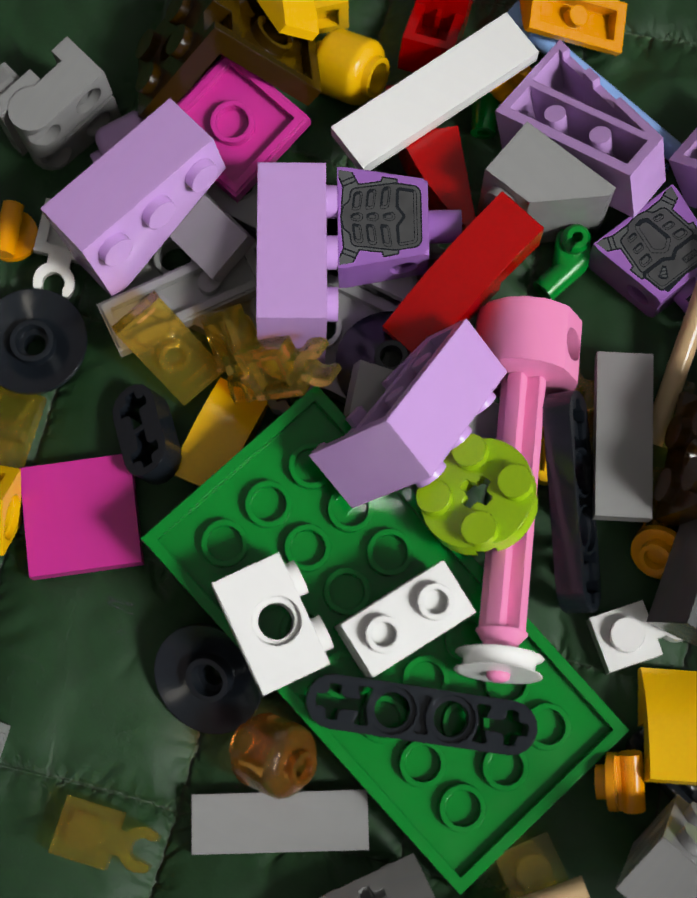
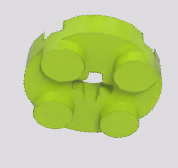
(481, 526)

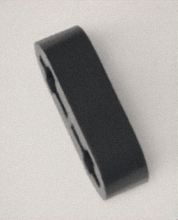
(156, 429)

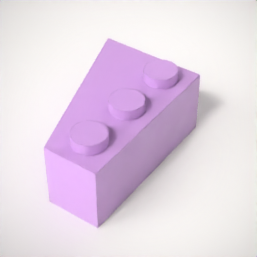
(590, 125)
(135, 196)
(295, 252)
(416, 418)

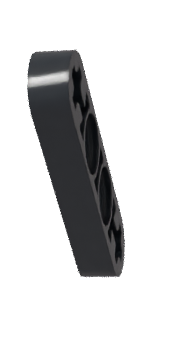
(571, 502)
(421, 708)

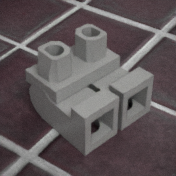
(60, 112)

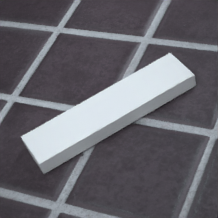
(434, 93)

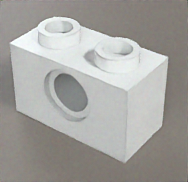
(405, 619)
(270, 660)

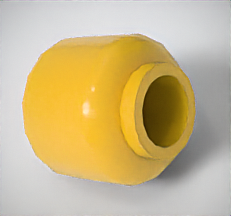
(351, 67)

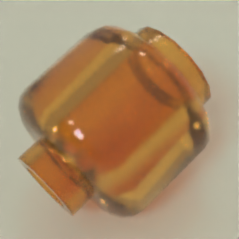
(273, 755)

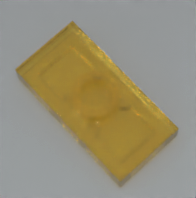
(168, 348)

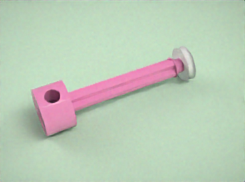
(541, 353)

